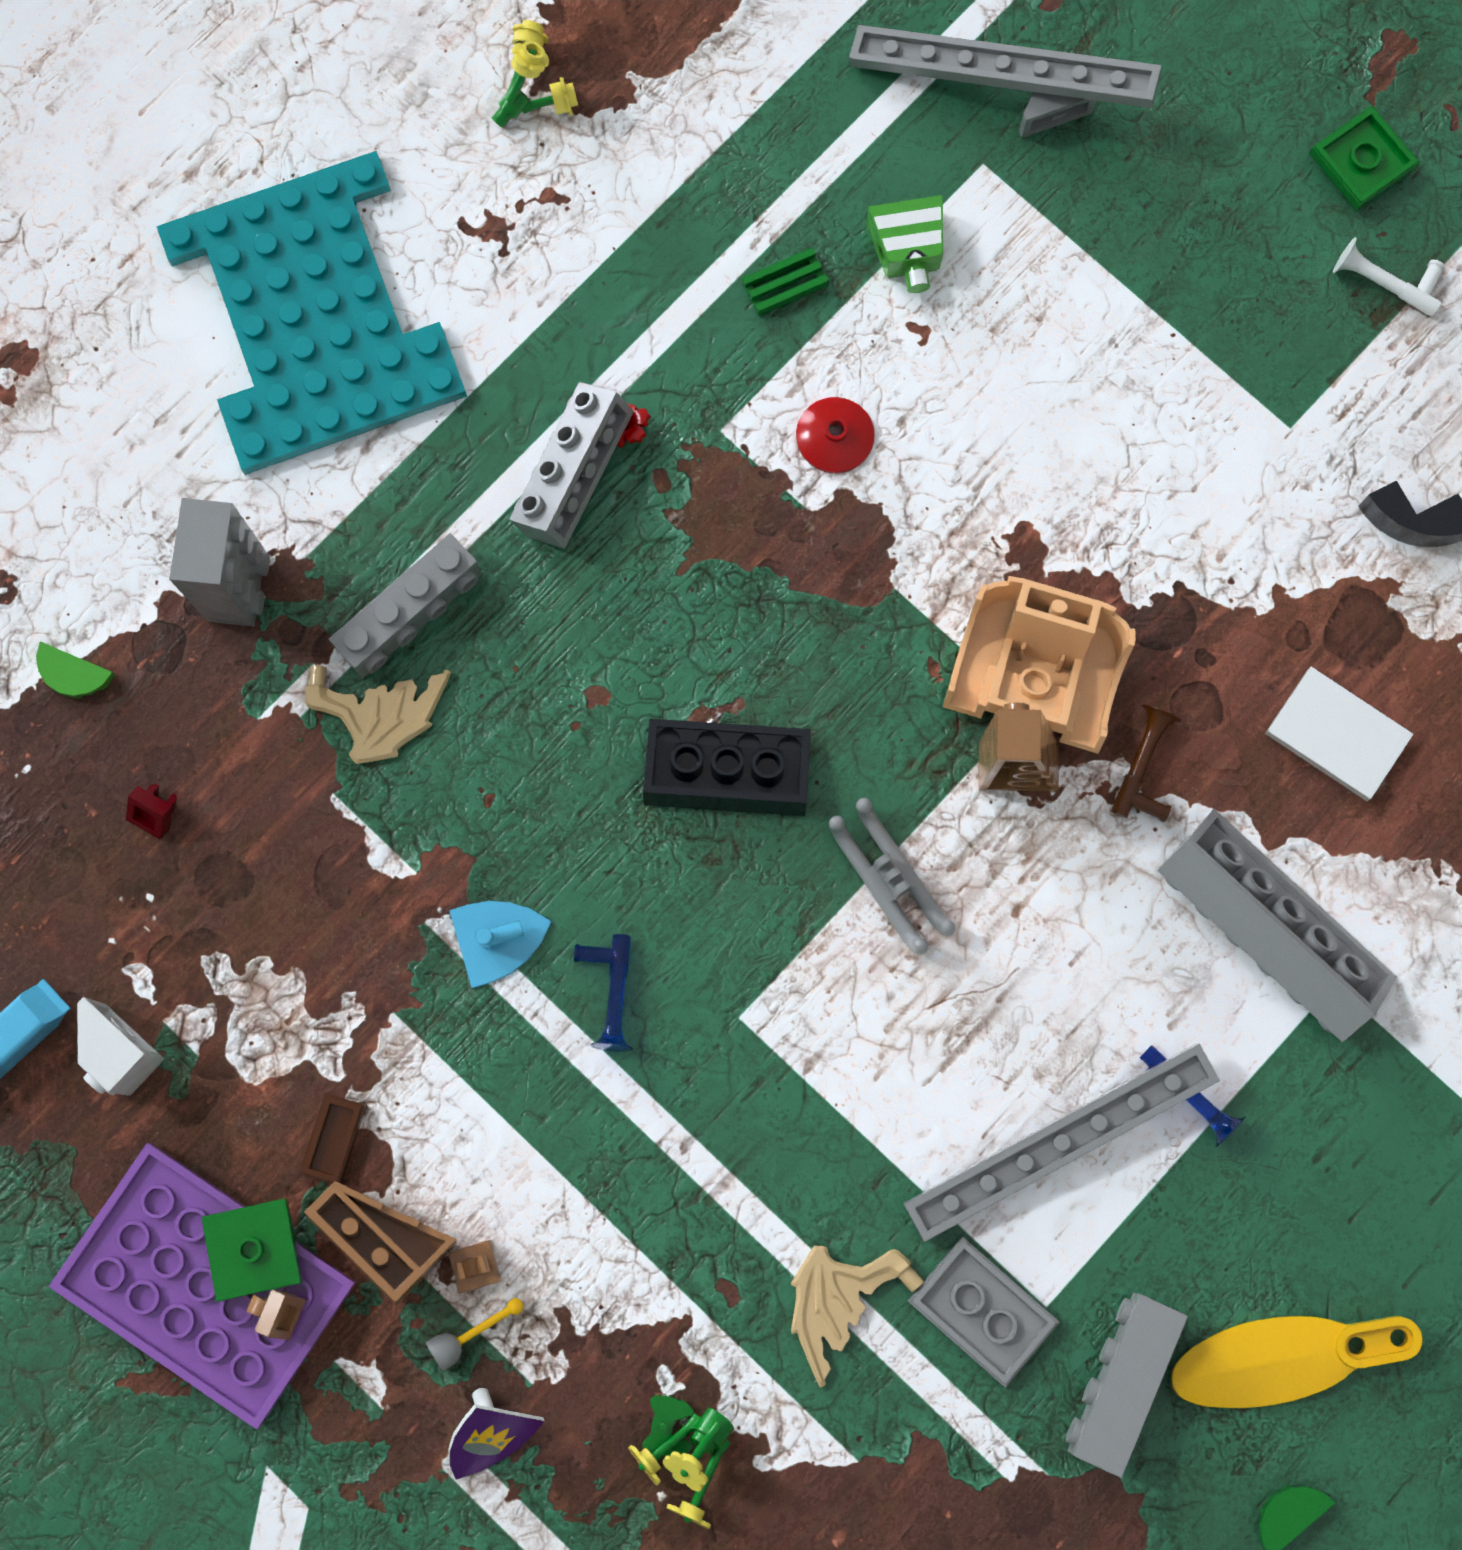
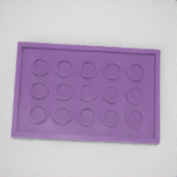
(152, 1284)

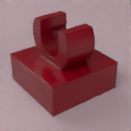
(149, 811)

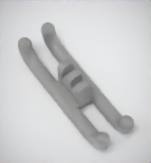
(890, 877)

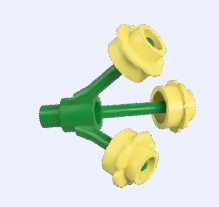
(529, 62)

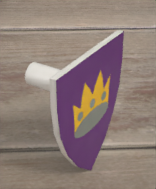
(488, 1435)

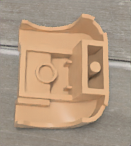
(1042, 651)

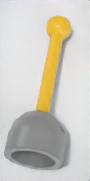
(447, 1347)

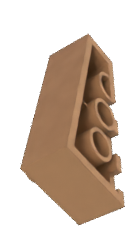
(1018, 752)

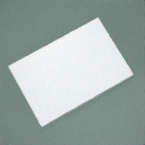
(1339, 734)

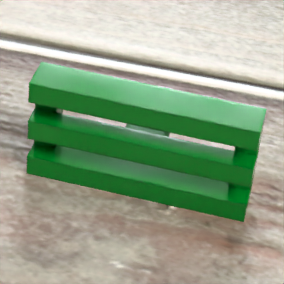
(779, 268)

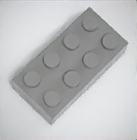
(218, 562)

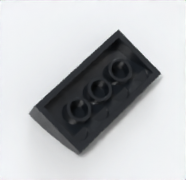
(727, 767)

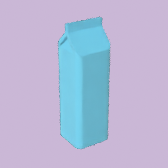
(28, 1022)

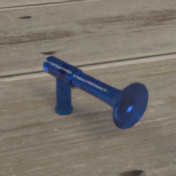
(618, 957)
(1219, 1121)

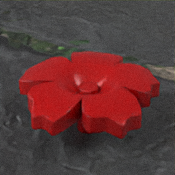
(633, 430)

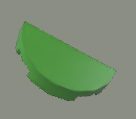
(70, 674)

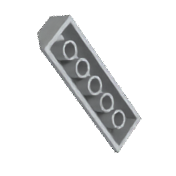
(1278, 926)

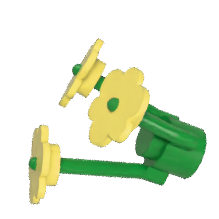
(709, 1434)

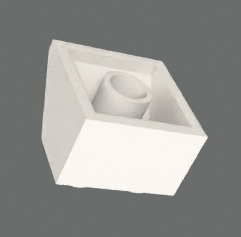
(111, 1050)

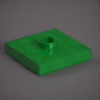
(1364, 158)
(252, 1249)

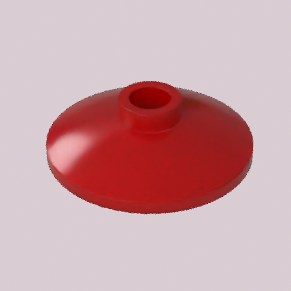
(833, 452)

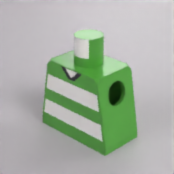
(908, 239)

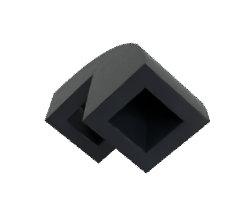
(1394, 516)

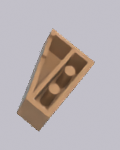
(379, 1241)

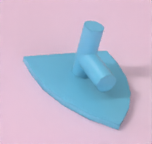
(497, 938)

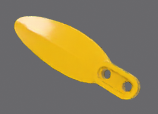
(1285, 1359)

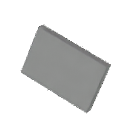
(983, 1311)

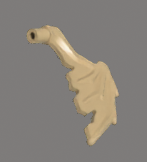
(383, 718)
(830, 1299)

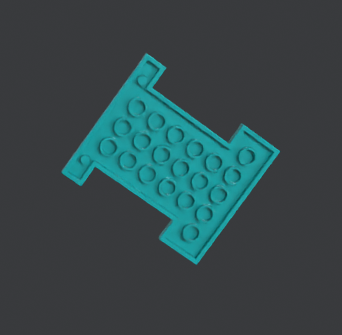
(312, 316)

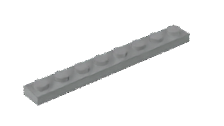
(1006, 66)
(1061, 1142)

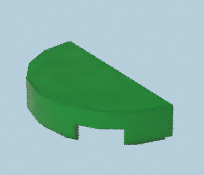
(1289, 1514)

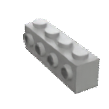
(571, 465)
(406, 606)
(1126, 1384)

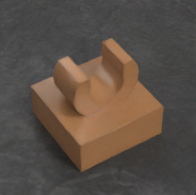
(474, 1266)
(277, 1313)

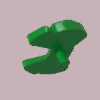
(666, 1411)

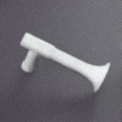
(1418, 296)

